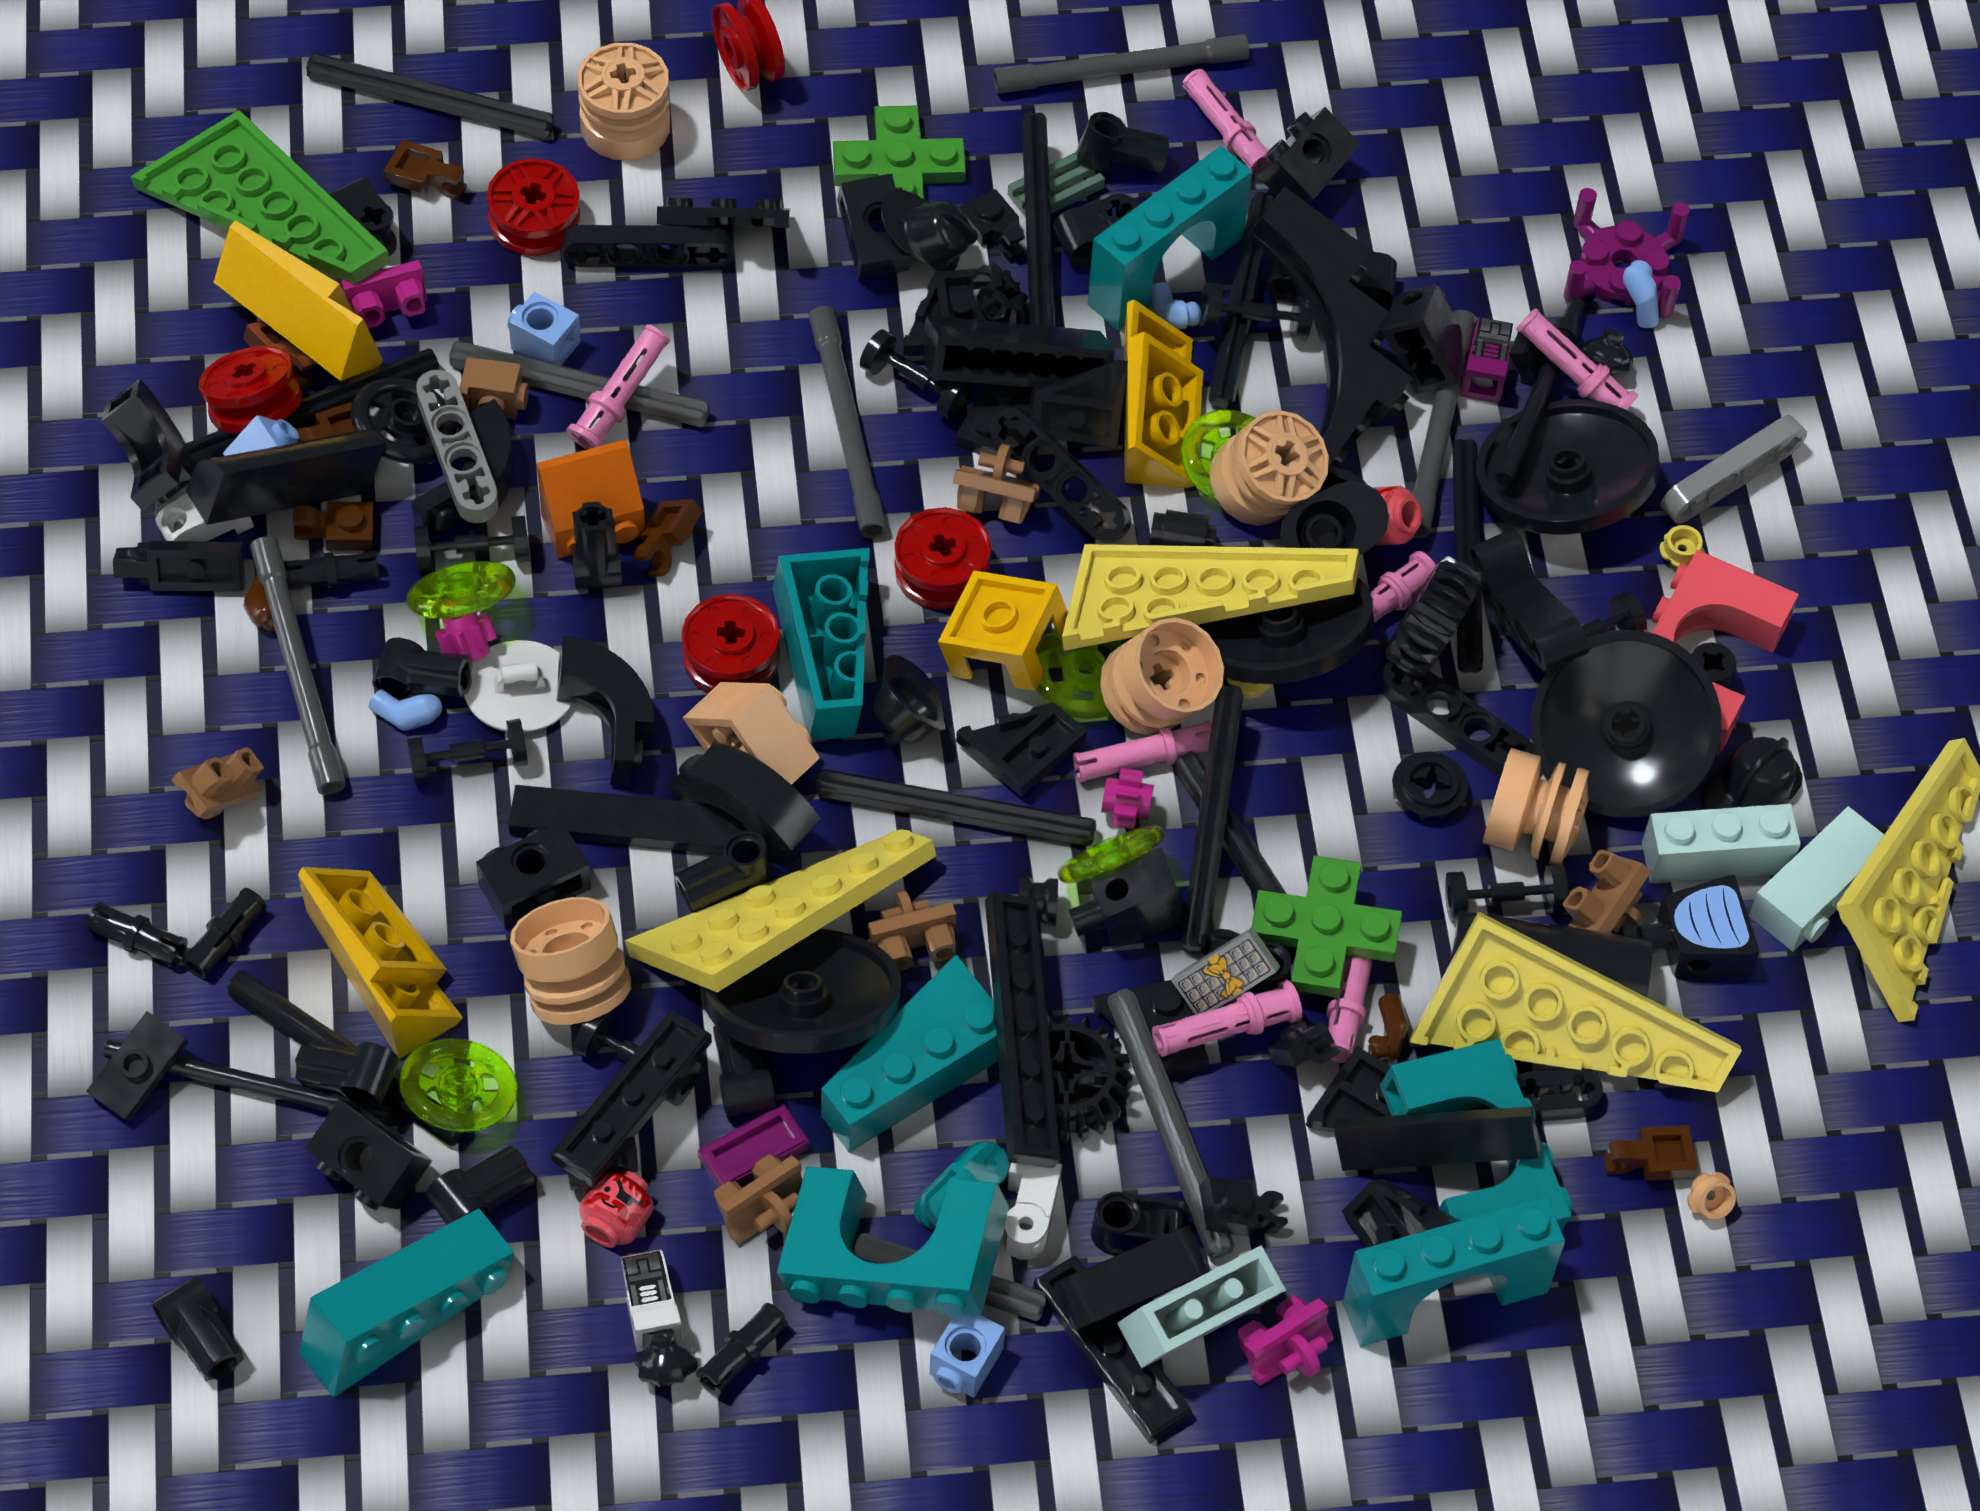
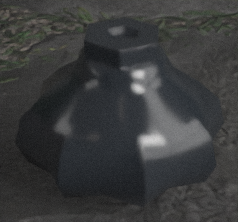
(1609, 350)
(666, 1360)

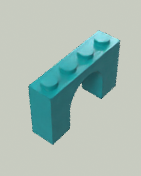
(1202, 204)
(1476, 1080)
(943, 1276)
(1390, 1279)

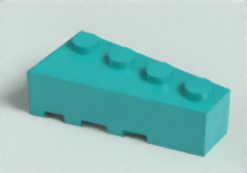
(824, 632)
(921, 1055)
(401, 1300)

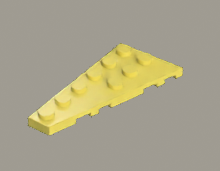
(1133, 586)
(1905, 886)
(755, 926)
(1564, 1014)

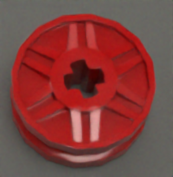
(748, 43)
(532, 206)
(248, 385)
(938, 555)
(730, 642)

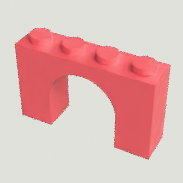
(1728, 600)

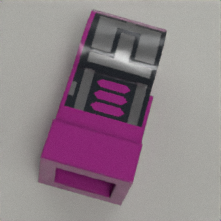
(1488, 359)

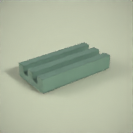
(1061, 175)

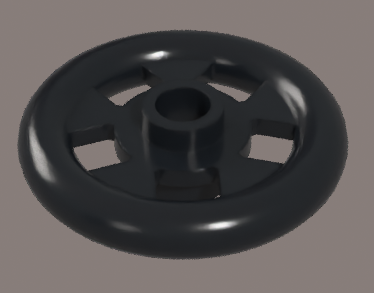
(399, 419)

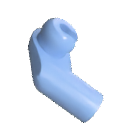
(1643, 291)
(1174, 311)
(408, 712)

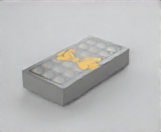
(1226, 972)

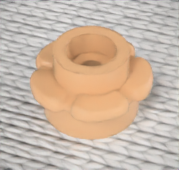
(1721, 1200)

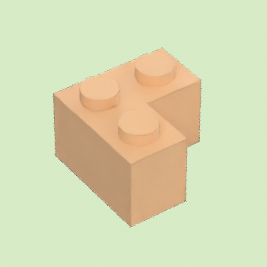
(756, 722)

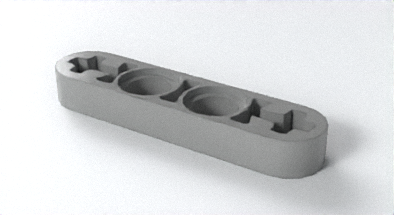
(458, 445)
(1733, 469)

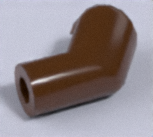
(257, 606)
(1395, 1029)

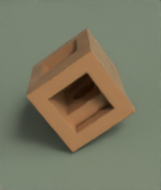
(495, 380)

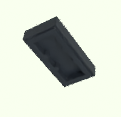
(137, 1066)

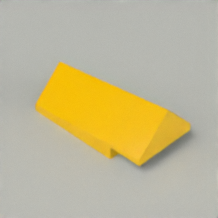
(296, 303)
(1159, 398)
(380, 955)

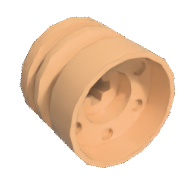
(624, 101)
(1269, 467)
(1162, 676)
(1536, 807)
(570, 960)

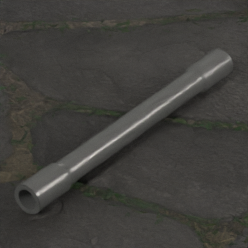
(1032, 76)
(1439, 431)
(865, 498)
(321, 752)

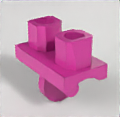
(387, 291)
(1290, 1344)

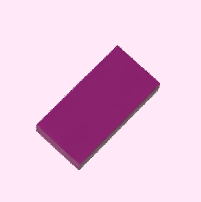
(737, 1152)

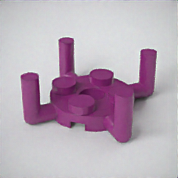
(1623, 242)

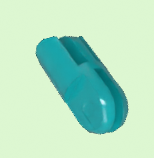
(978, 1162)

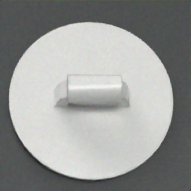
(517, 683)

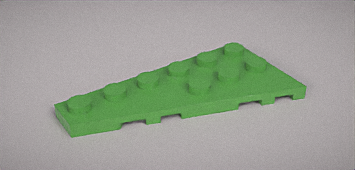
(247, 178)

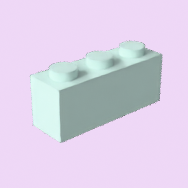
(1720, 843)
(1808, 887)
(1201, 1306)

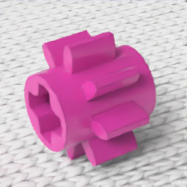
(467, 635)
(1127, 798)

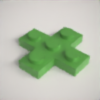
(901, 153)
(1327, 926)

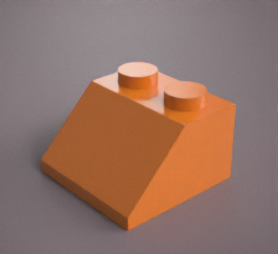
(590, 475)

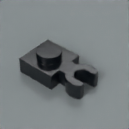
(1234, 1209)

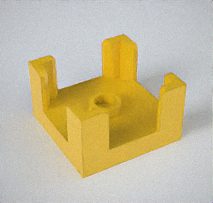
(1002, 623)

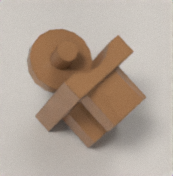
(976, 483)
(220, 783)
(1612, 897)
(915, 926)
(763, 1201)

